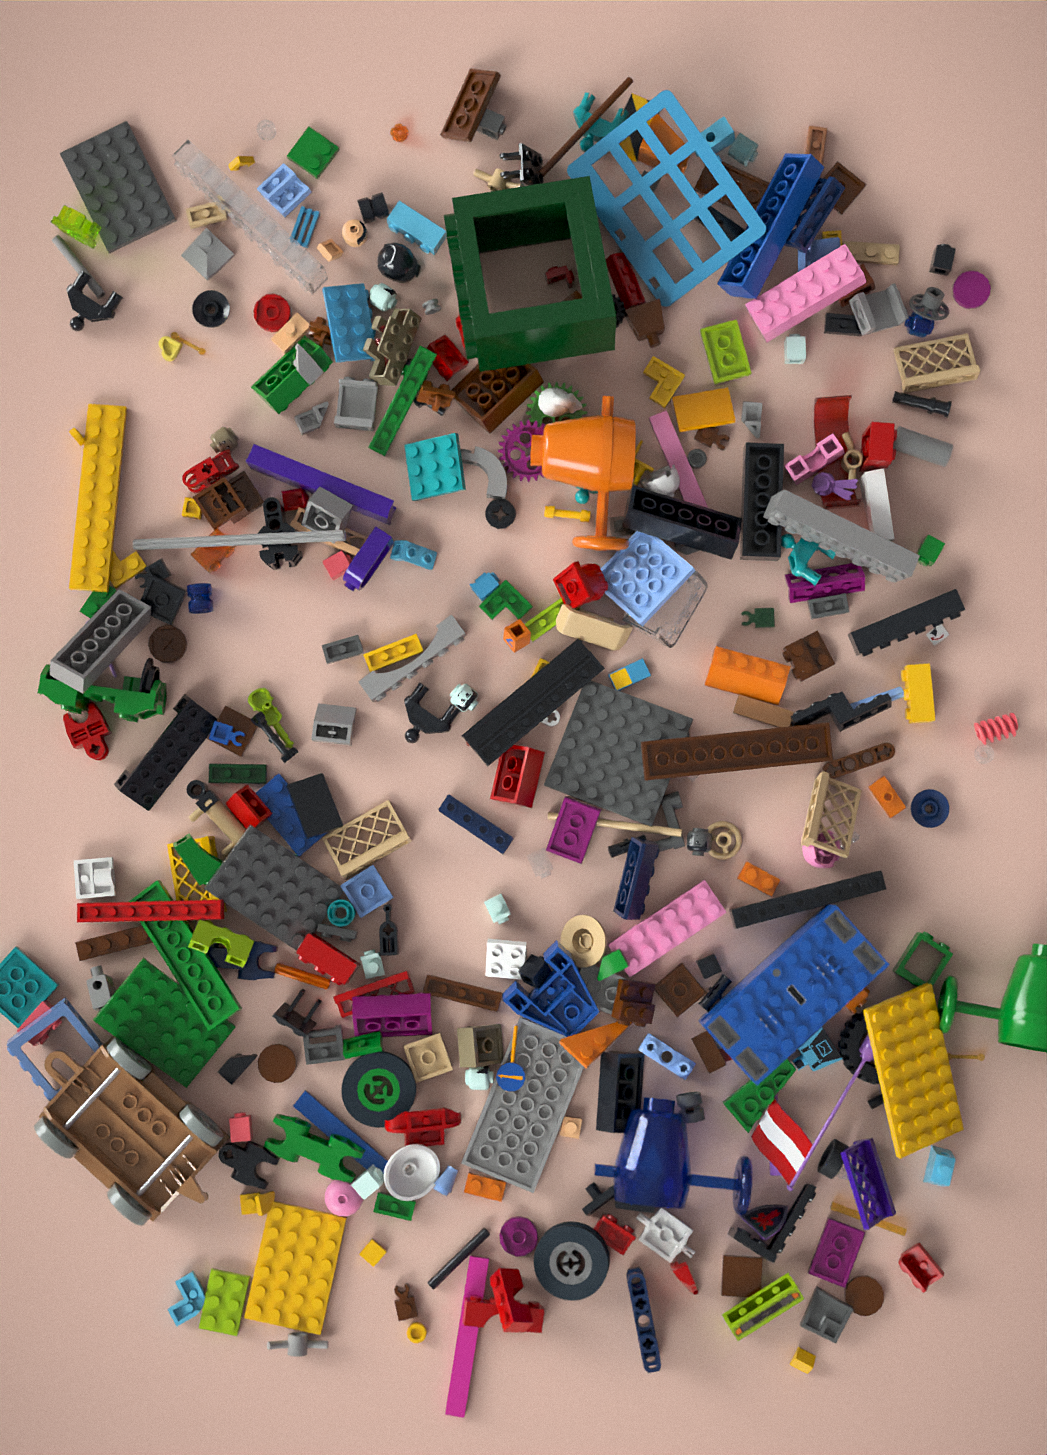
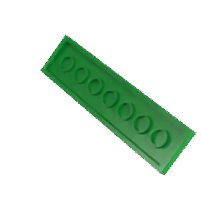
(189, 966)

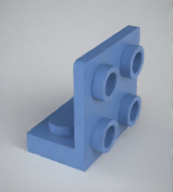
(817, 250)

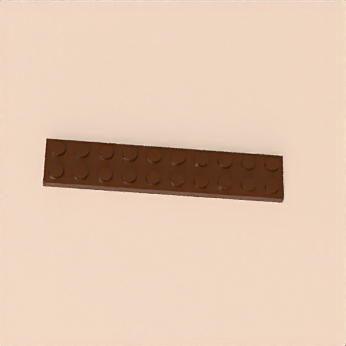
(736, 751)

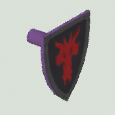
(766, 1219)

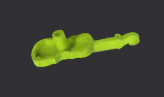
(262, 701)

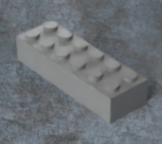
(100, 641)

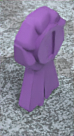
(825, 484)

